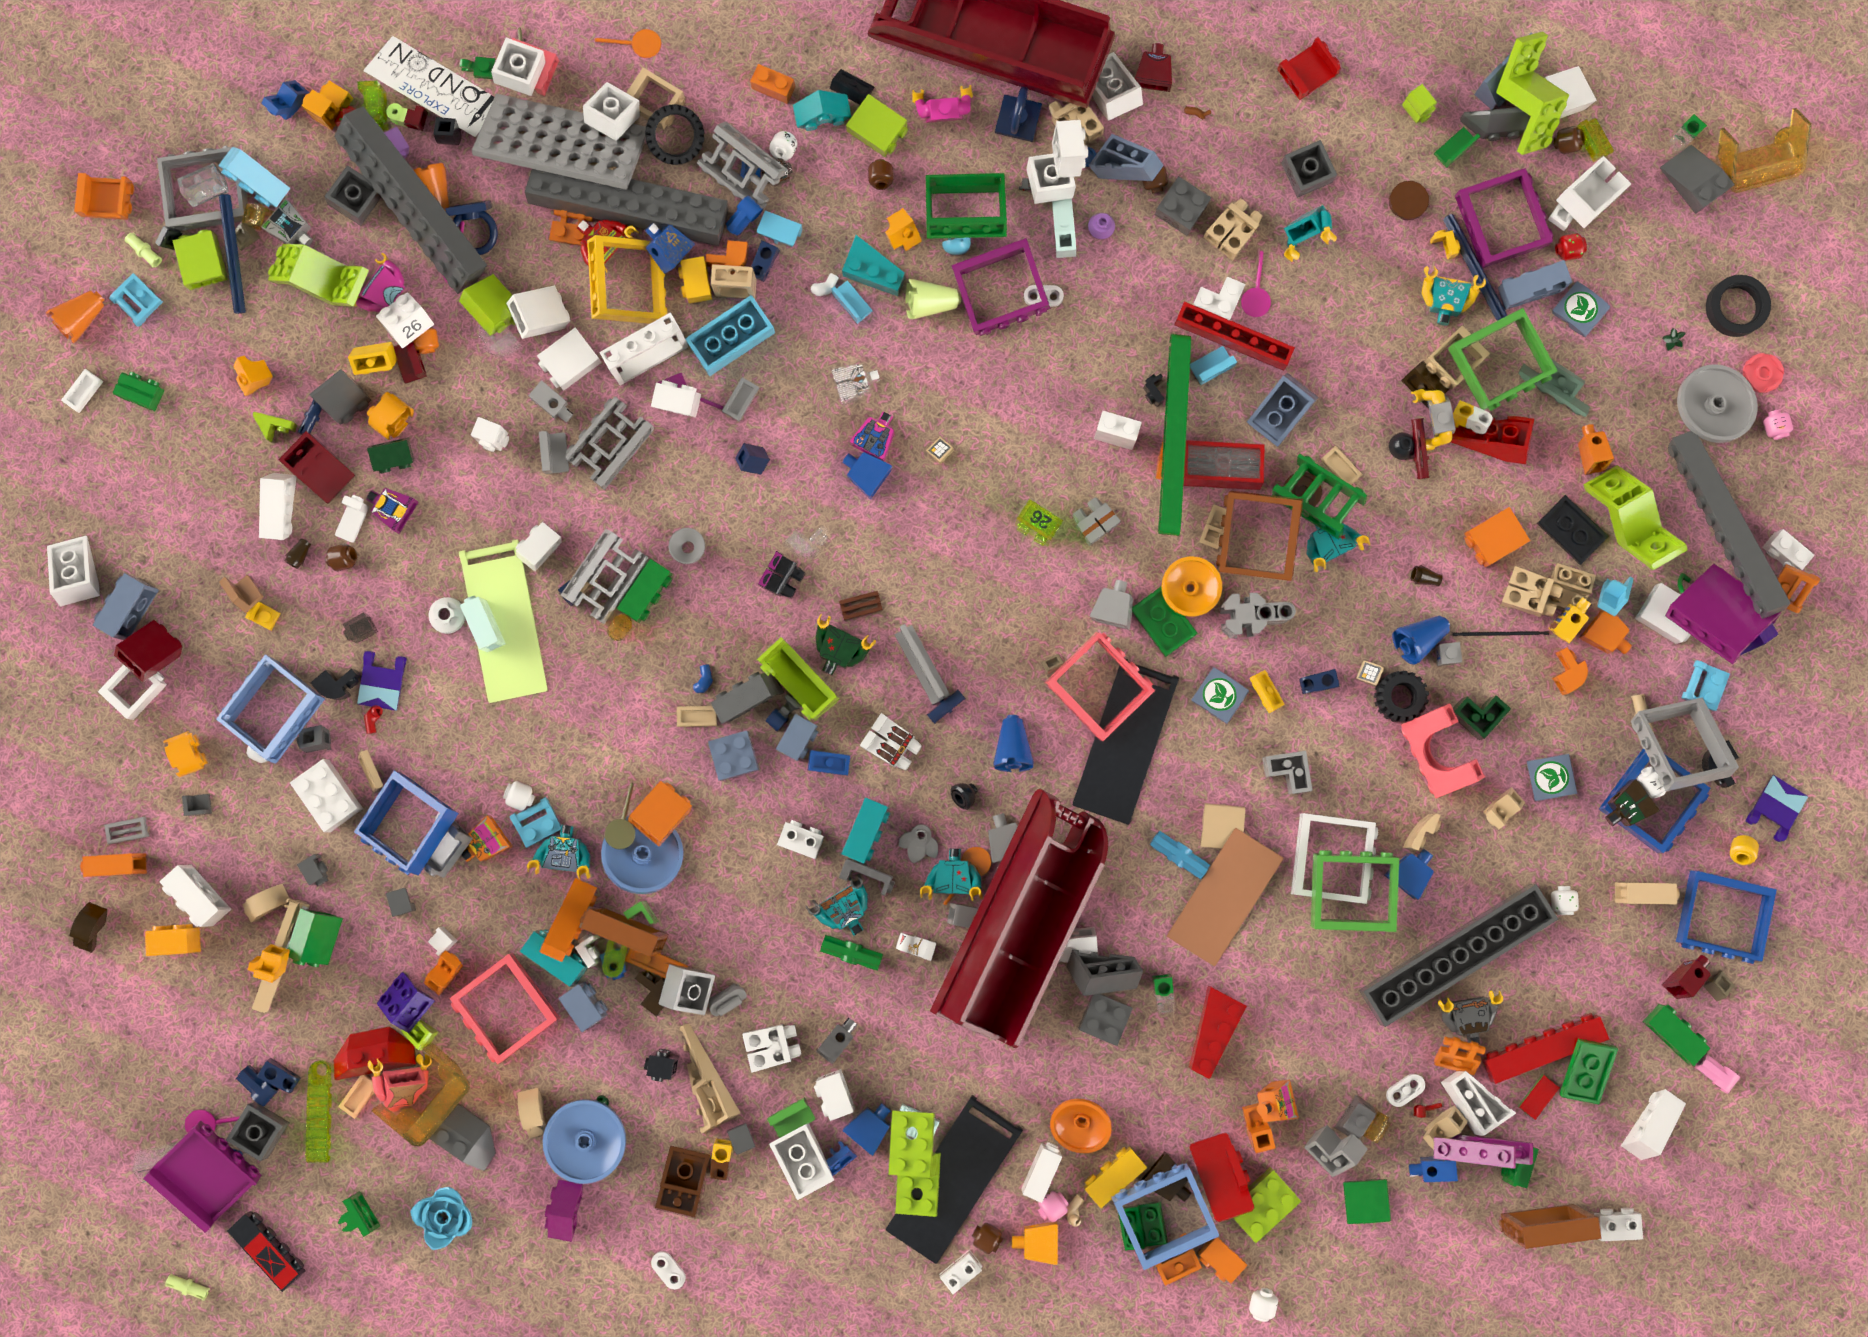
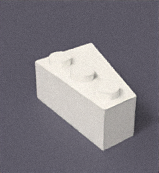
(276, 505)
(1476, 1103)
(1654, 1125)

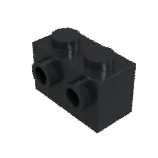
(661, 1065)

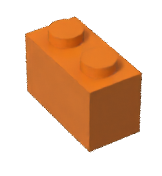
(772, 83)
(1222, 1259)

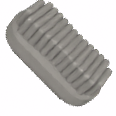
(726, 1000)

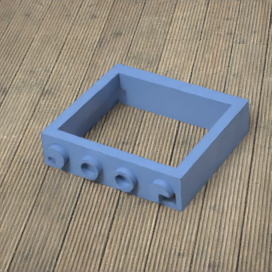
(292, 726)
(1180, 1244)

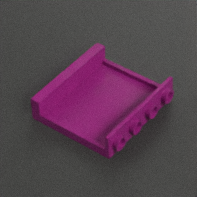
(1719, 613)
(202, 1176)

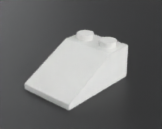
(1116, 89)
(72, 571)
(802, 1161)

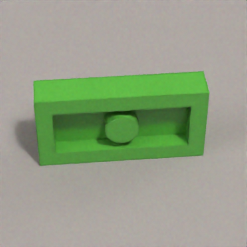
(641, 907)
(791, 1117)

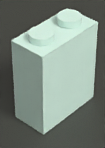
(482, 624)

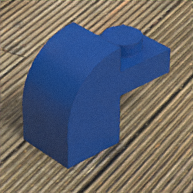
(287, 100)

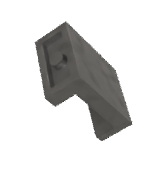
(448, 850)
(850, 865)

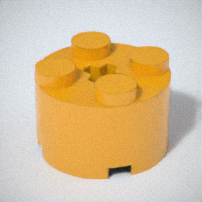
(389, 416)
(184, 753)

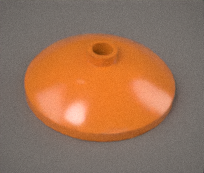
(1080, 1134)

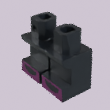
(787, 569)

